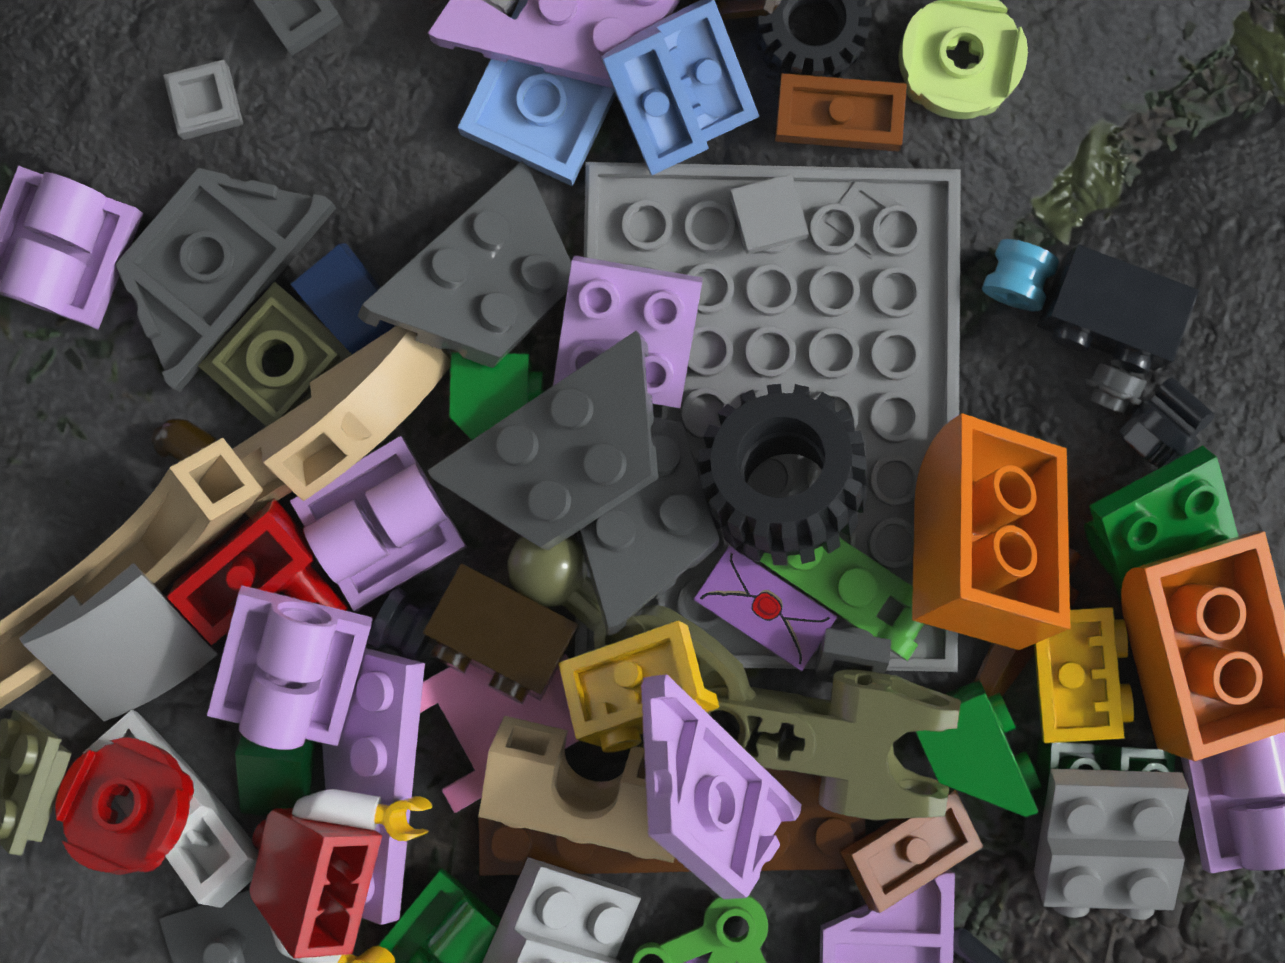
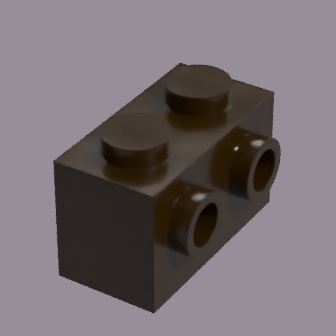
(499, 634)

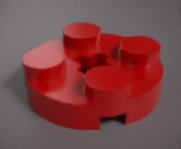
(159, 811)

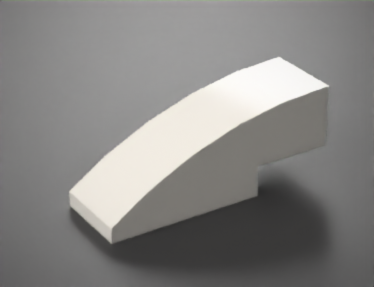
(214, 851)

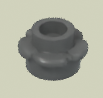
(1115, 388)

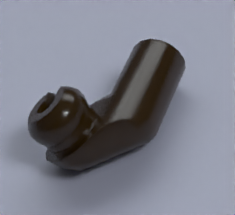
(180, 439)

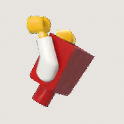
(319, 869)

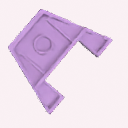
(549, 34)

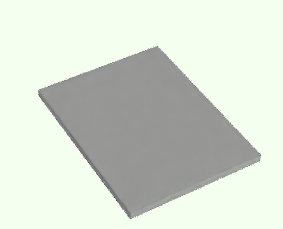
(812, 316)

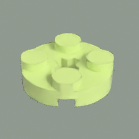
(953, 90)

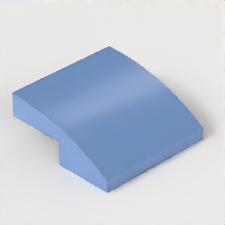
(680, 85)

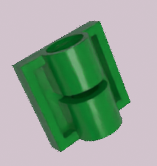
(1161, 515)
(443, 926)

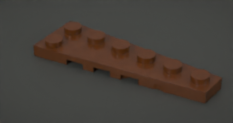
(805, 844)

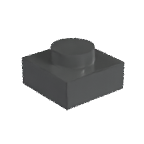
(299, 21)
(850, 650)

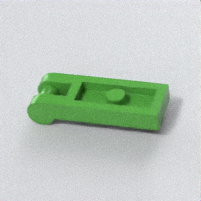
(855, 591)

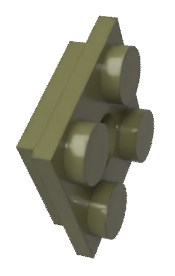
(269, 322)
(29, 779)

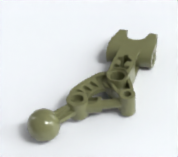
(838, 738)

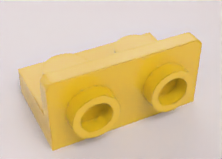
(1081, 679)
(607, 684)

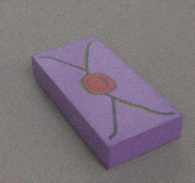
(765, 608)

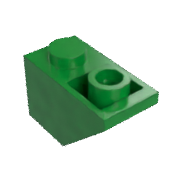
(488, 395)
(978, 755)

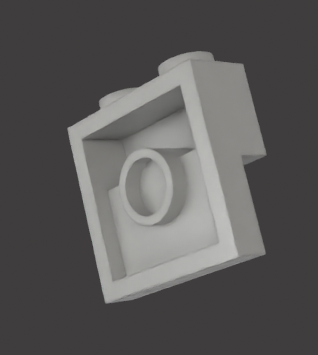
(1111, 841)
(562, 918)

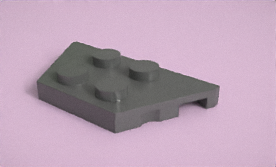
(212, 261)
(482, 276)
(565, 451)
(652, 535)

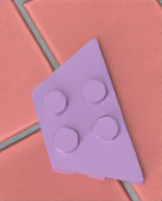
(708, 793)
(907, 932)

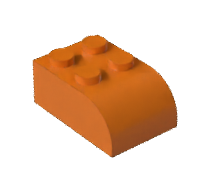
(992, 535)
(1209, 646)

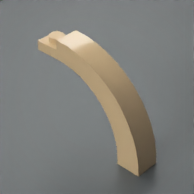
(163, 538)

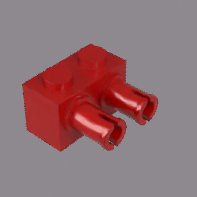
(262, 554)

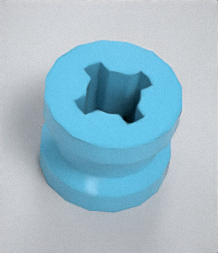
(1020, 274)

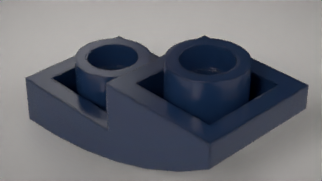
(336, 292)

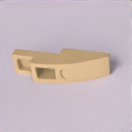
(344, 419)

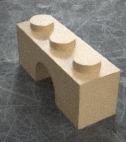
(537, 790)

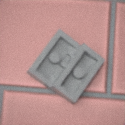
(119, 645)

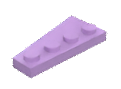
(379, 760)

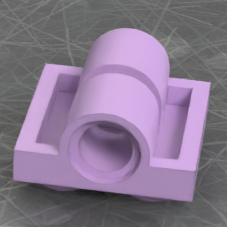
(62, 245)
(615, 300)
(378, 525)
(288, 669)
(1240, 806)

